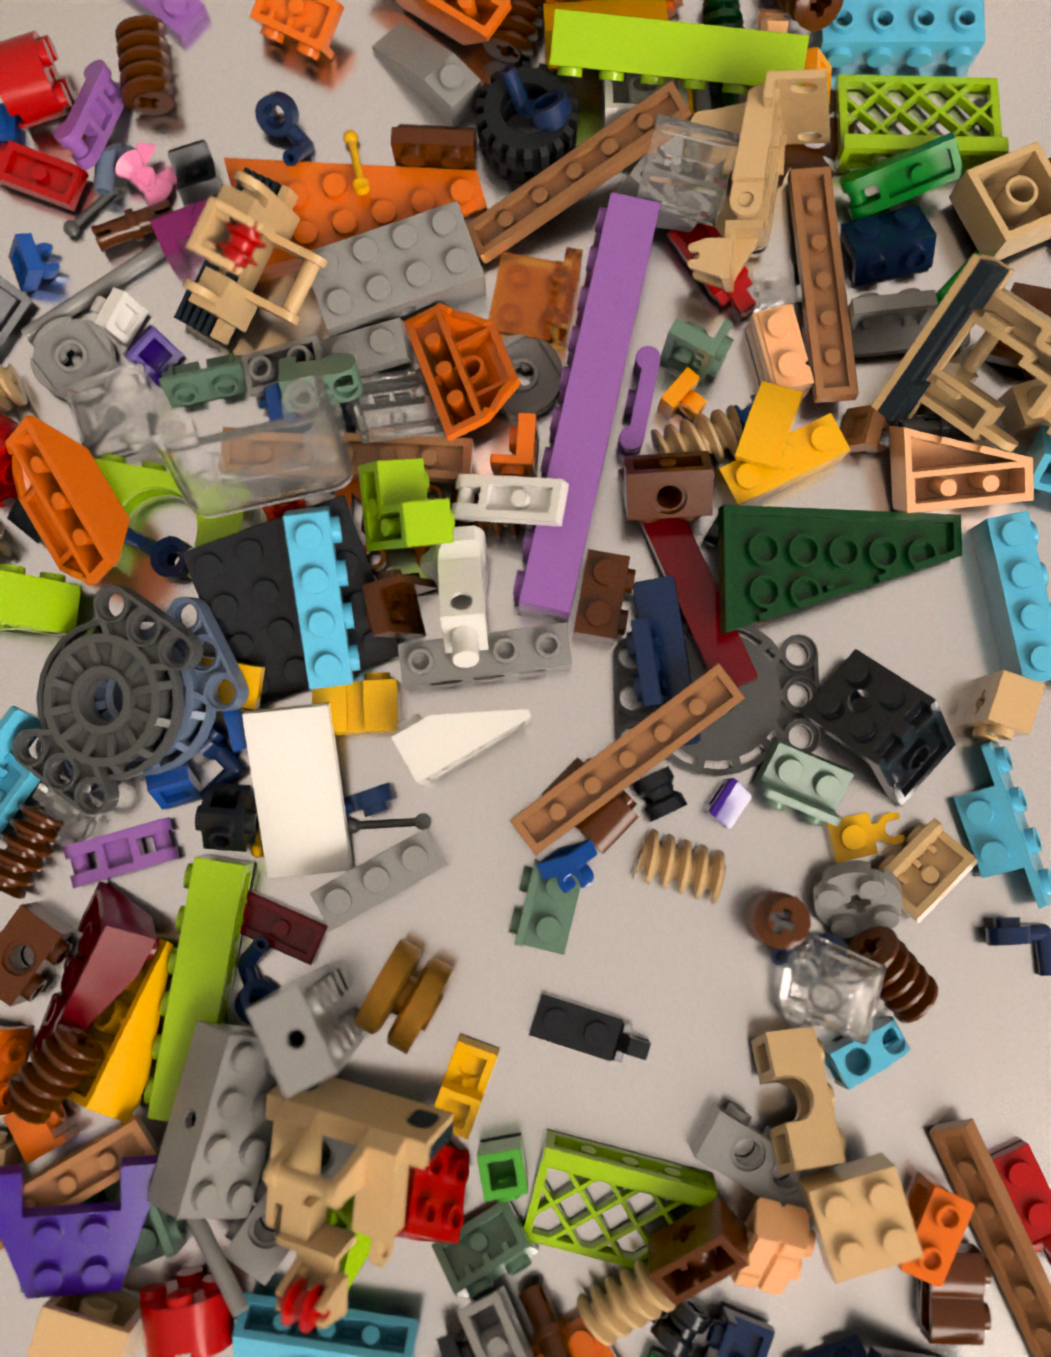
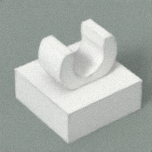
(119, 315)

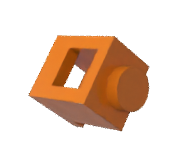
(42, 1138)

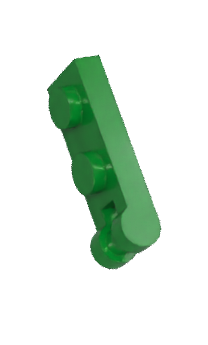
(903, 176)

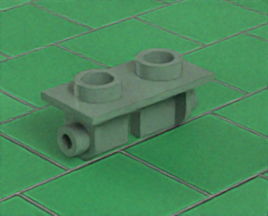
(191, 384)

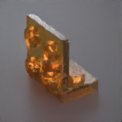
(536, 296)

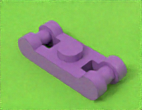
(92, 114)
(639, 401)
(121, 852)

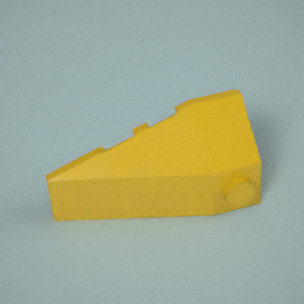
(127, 1038)

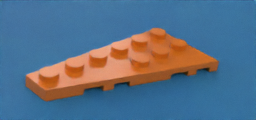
(335, 212)

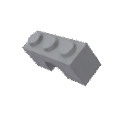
(378, 879)

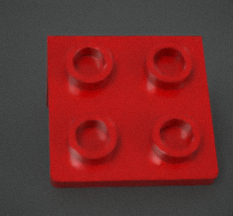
(436, 1198)

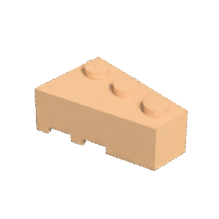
(950, 474)

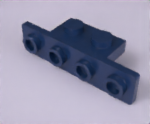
(659, 644)

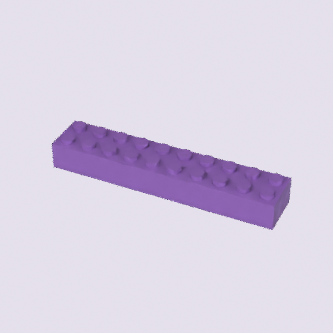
(589, 402)

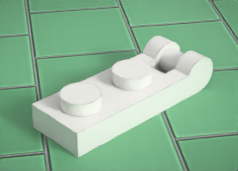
(510, 499)

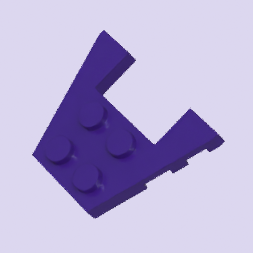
(75, 1245)

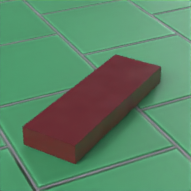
(283, 927)

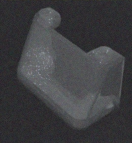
(261, 462)

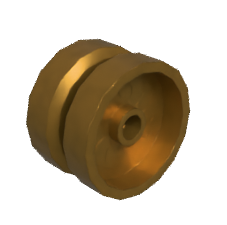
(404, 996)

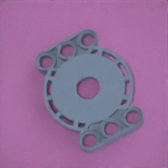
(199, 687)

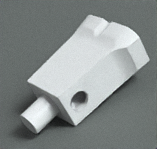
(462, 581)

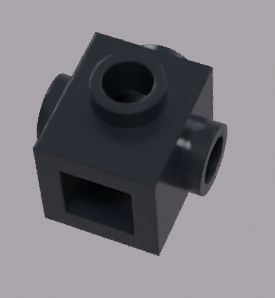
(227, 817)

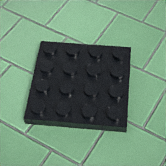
(254, 600)

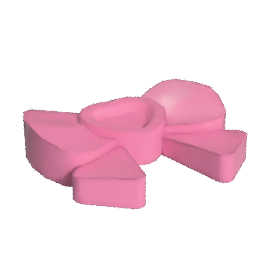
(134, 167)

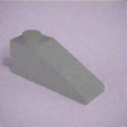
(431, 73)

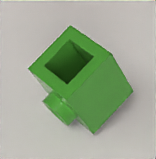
(502, 1169)

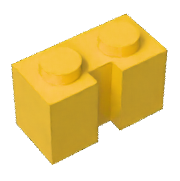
(365, 705)

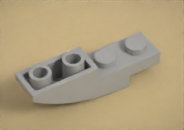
(372, 346)

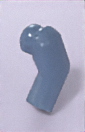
(104, 169)

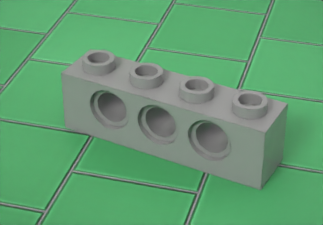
(509, 655)
(716, 1146)
(253, 1246)
(494, 1327)

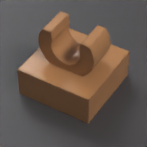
(863, 429)

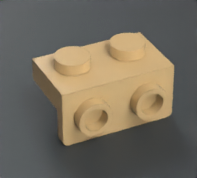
(928, 868)

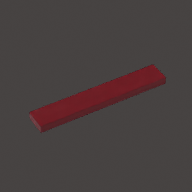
(697, 595)

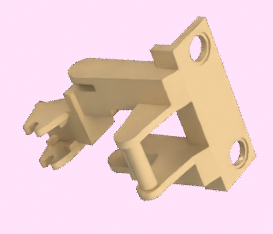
(769, 120)

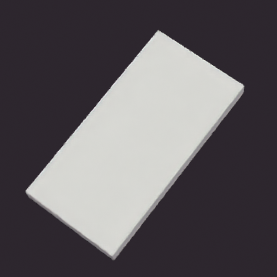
(298, 790)

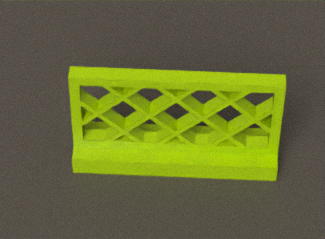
(866, 150)
(618, 1169)

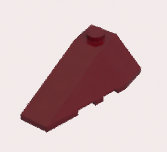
(109, 957)

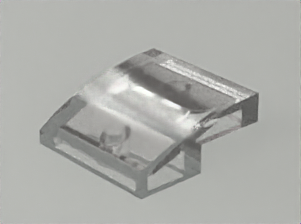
(688, 169)
(394, 407)

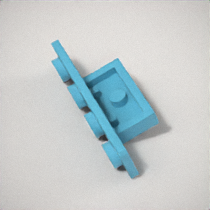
(15, 780)
(999, 829)

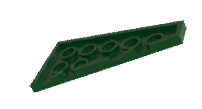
(803, 556)

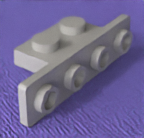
(889, 321)

